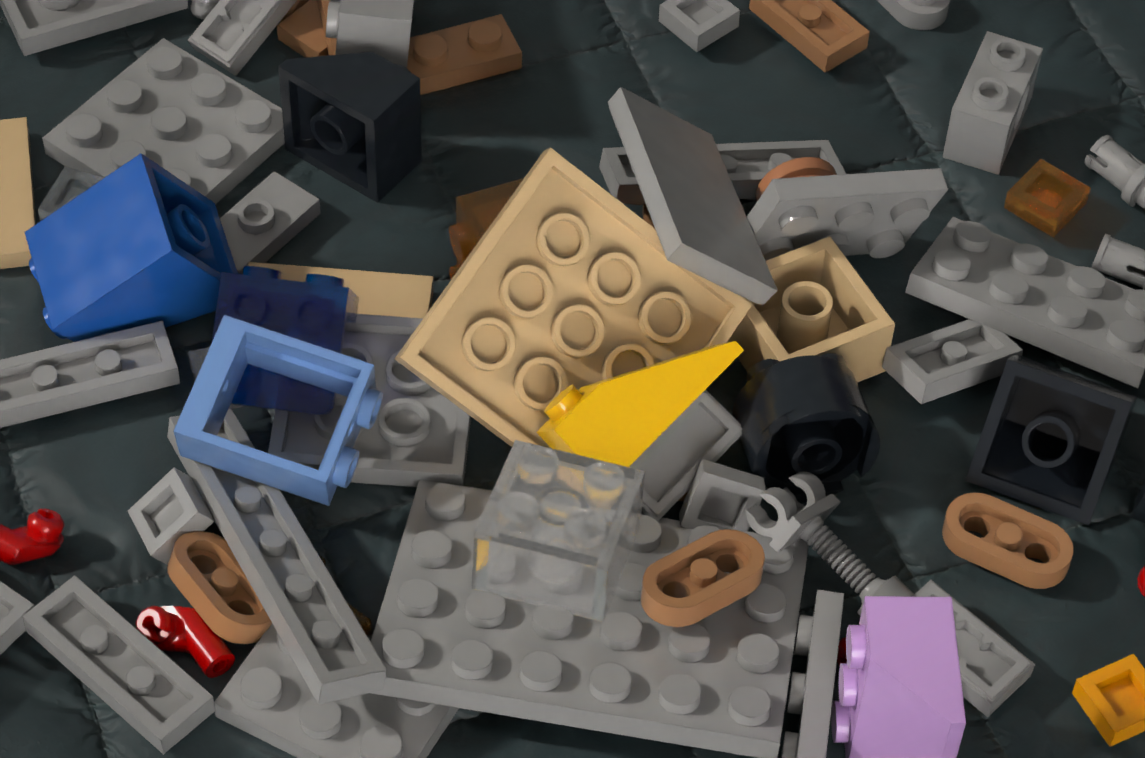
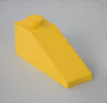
(629, 411)

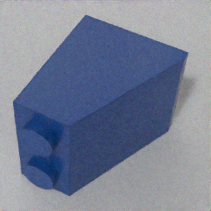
(129, 254)

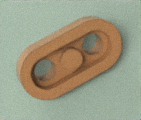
(1008, 540)
(694, 580)
(217, 587)

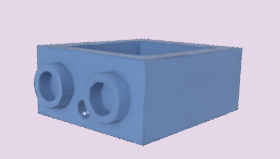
(218, 379)

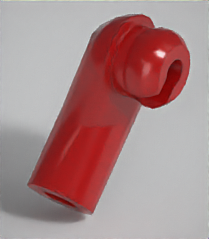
(31, 542)
(186, 632)

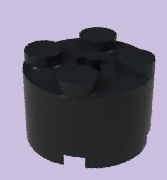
(805, 419)

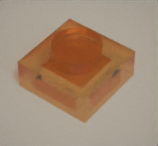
(1047, 197)

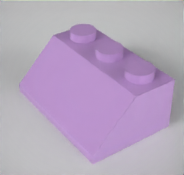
(901, 681)

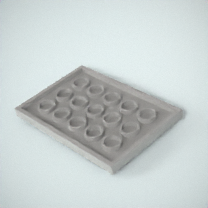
(628, 676)

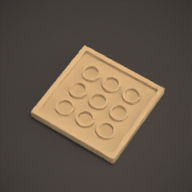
(560, 298)

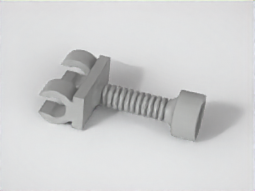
(806, 523)

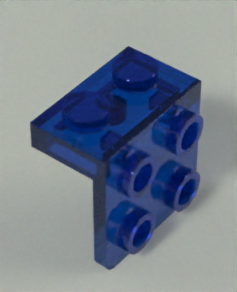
(303, 310)

